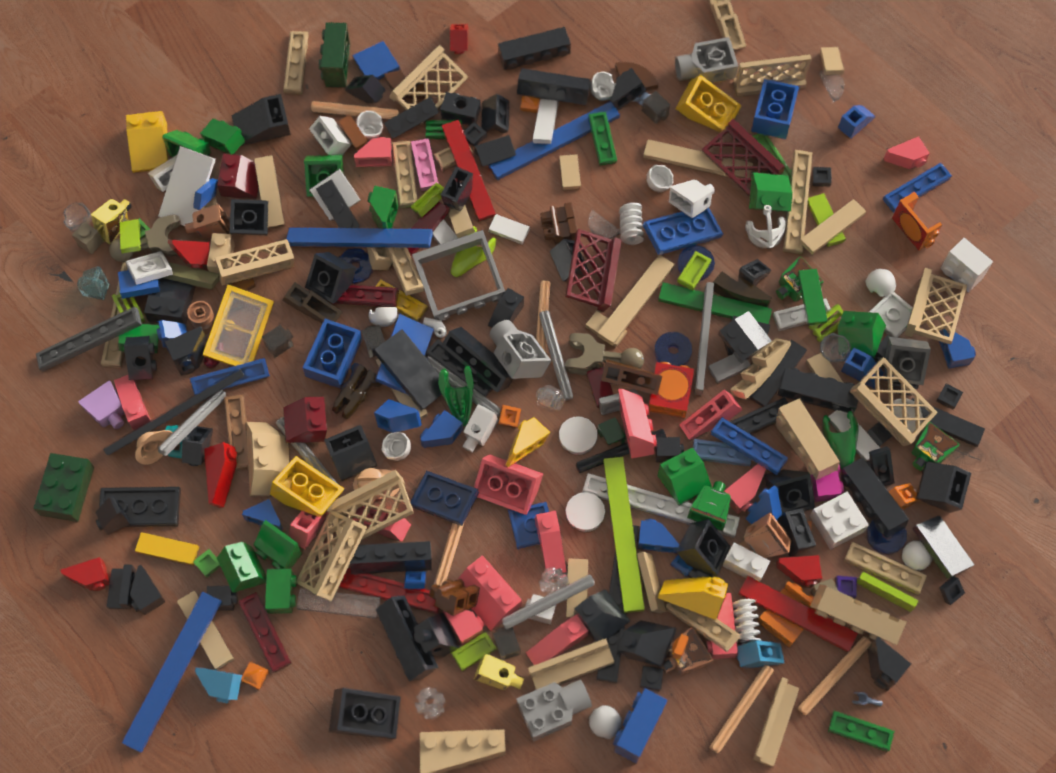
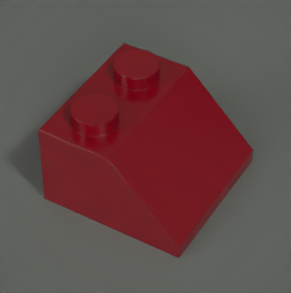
(238, 177)
(305, 420)

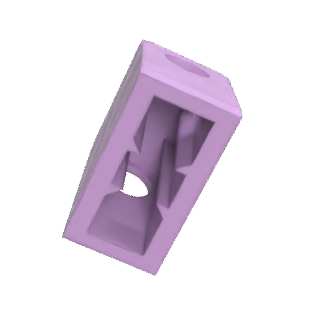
(104, 406)

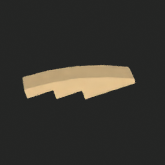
(727, 22)
(269, 189)
(763, 366)

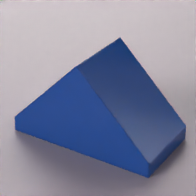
(261, 512)

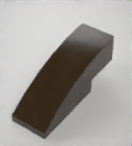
(740, 290)
(311, 304)

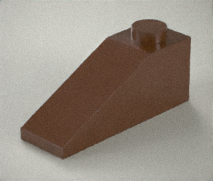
(631, 377)

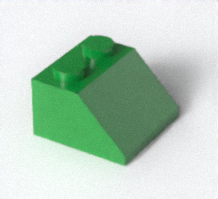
(177, 139)
(319, 168)
(772, 191)
(383, 206)
(862, 330)
(684, 476)
(276, 547)
(241, 566)

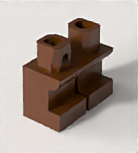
(562, 223)
(454, 596)

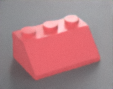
(636, 424)
(507, 486)
(495, 596)

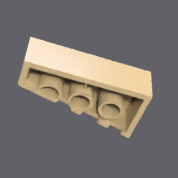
(806, 439)
(857, 614)
(458, 749)

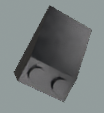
(169, 303)
(364, 713)

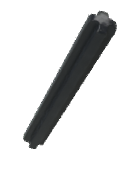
(615, 452)

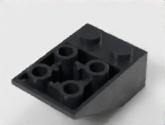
(262, 120)

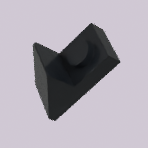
(754, 271)
(881, 465)

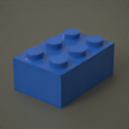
(775, 109)
(332, 353)
(639, 725)

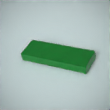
(602, 138)
(812, 296)
(861, 731)

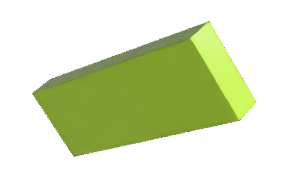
(821, 211)
(887, 592)

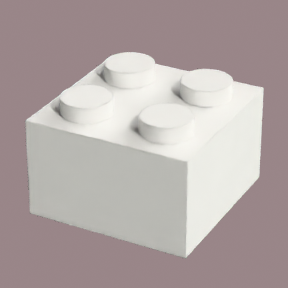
(966, 264)
(838, 520)

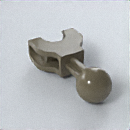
(155, 239)
(595, 354)

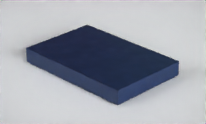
(444, 498)

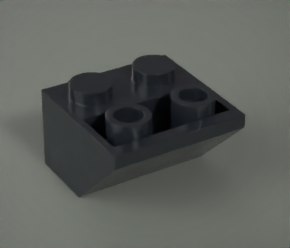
(350, 452)
(943, 486)

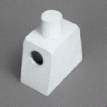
(691, 197)
(483, 421)

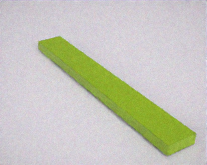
(623, 535)

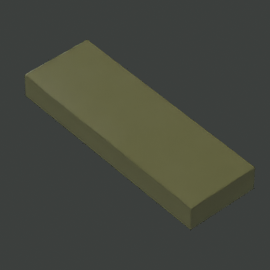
(193, 276)

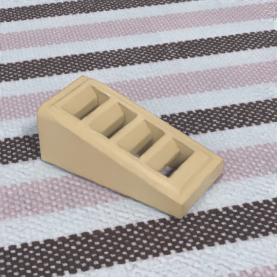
(379, 262)

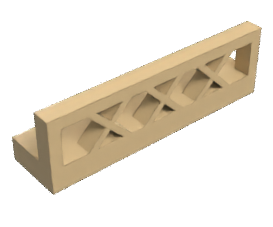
(257, 267)
(572, 664)
(776, 723)

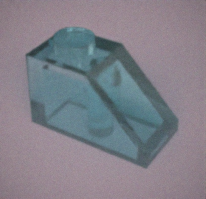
(93, 283)

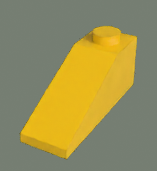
(529, 438)

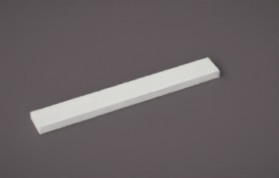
(654, 503)

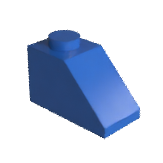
(959, 352)
(656, 537)

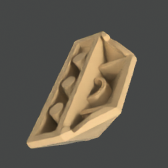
(266, 456)

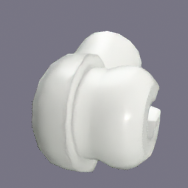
(438, 326)

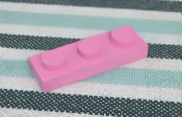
(424, 164)

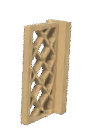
(420, 72)
(750, 84)
(920, 306)
(885, 415)
(367, 495)
(337, 559)

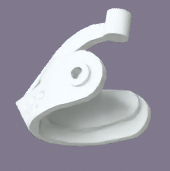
(769, 235)

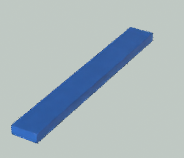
(560, 138)
(360, 237)
(171, 672)

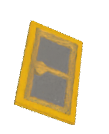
(238, 327)

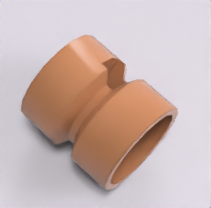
(201, 315)

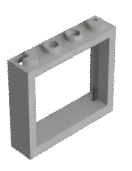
(450, 248)

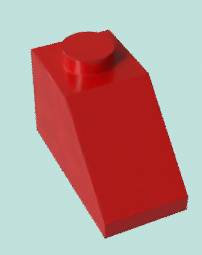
(459, 38)
(191, 252)
(802, 570)
(88, 574)

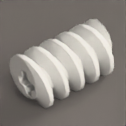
(630, 223)
(744, 620)

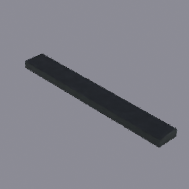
(171, 413)
(610, 673)

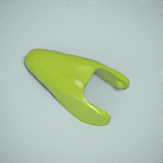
(470, 257)

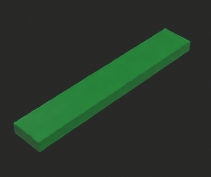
(721, 305)

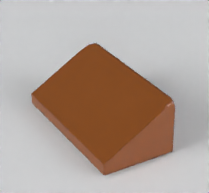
(353, 132)

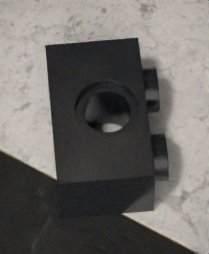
(451, 108)
(136, 367)

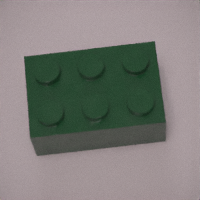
(335, 54)
(64, 487)

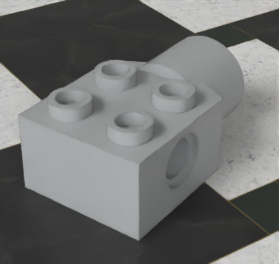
(710, 59)
(518, 351)
(552, 707)

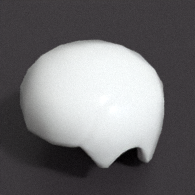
(602, 86)
(370, 124)
(659, 178)
(881, 281)
(383, 316)
(396, 446)
(916, 556)
(605, 722)

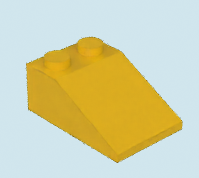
(707, 104)
(146, 140)
(305, 488)
(697, 594)

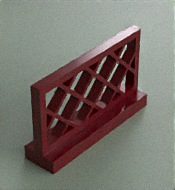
(751, 145)
(608, 274)

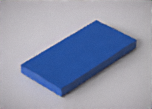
(681, 231)
(420, 336)

